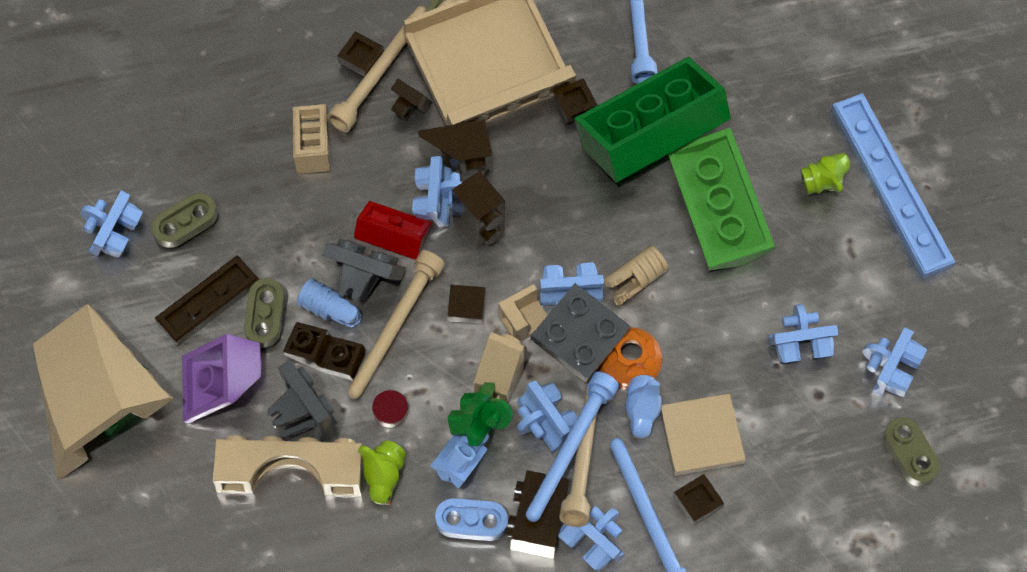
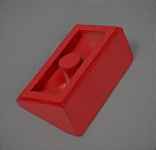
(392, 229)

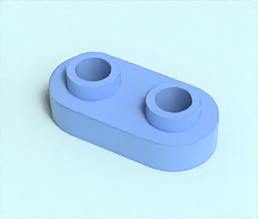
(471, 515)

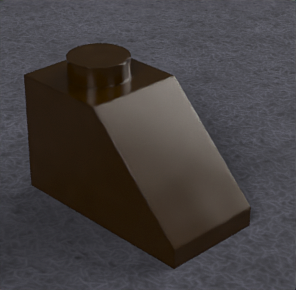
(462, 146)

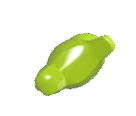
(825, 174)
(382, 469)

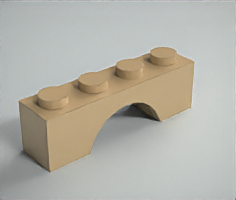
(244, 462)

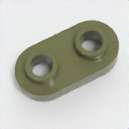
(183, 219)
(264, 315)
(909, 450)

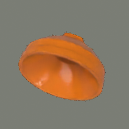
(647, 364)

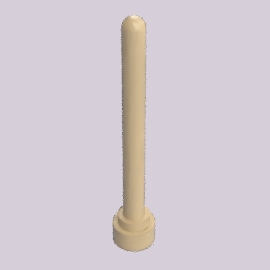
(344, 114)
(427, 267)
(575, 508)

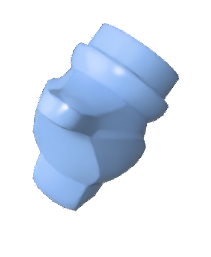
(643, 404)

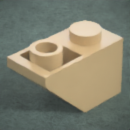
(501, 364)

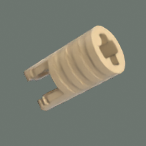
(639, 271)

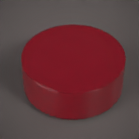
(390, 408)

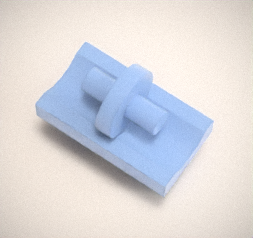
(439, 182)
(106, 239)
(555, 285)
(787, 342)
(891, 378)
(542, 417)
(458, 459)
(603, 550)

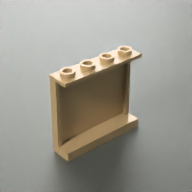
(485, 57)

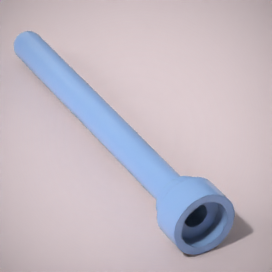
(643, 64)
(600, 390)
(645, 506)

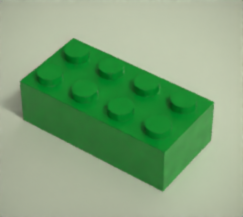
(652, 118)

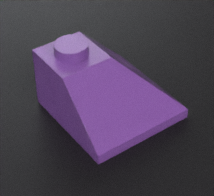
(218, 374)

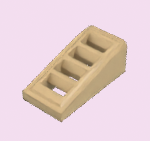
(311, 158)

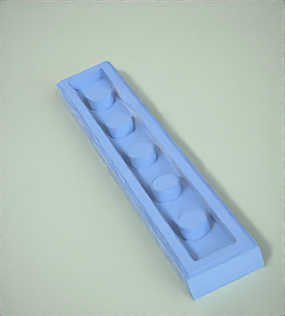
(893, 186)

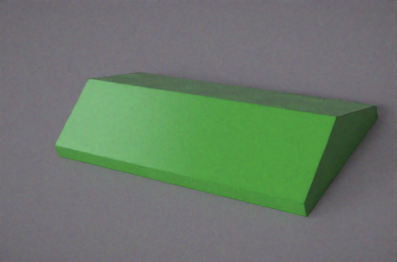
(721, 201)

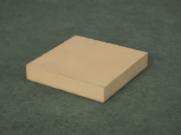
(702, 434)

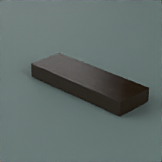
(206, 301)

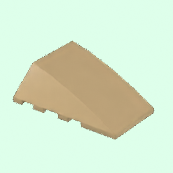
(89, 385)

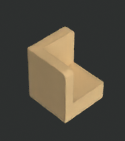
(522, 313)

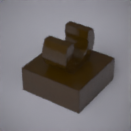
(408, 100)

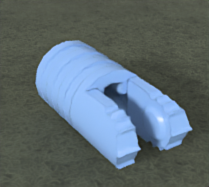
(328, 304)

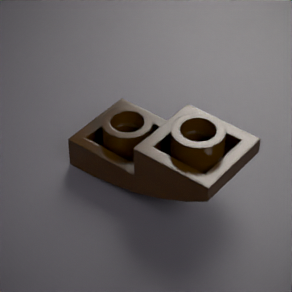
(324, 352)

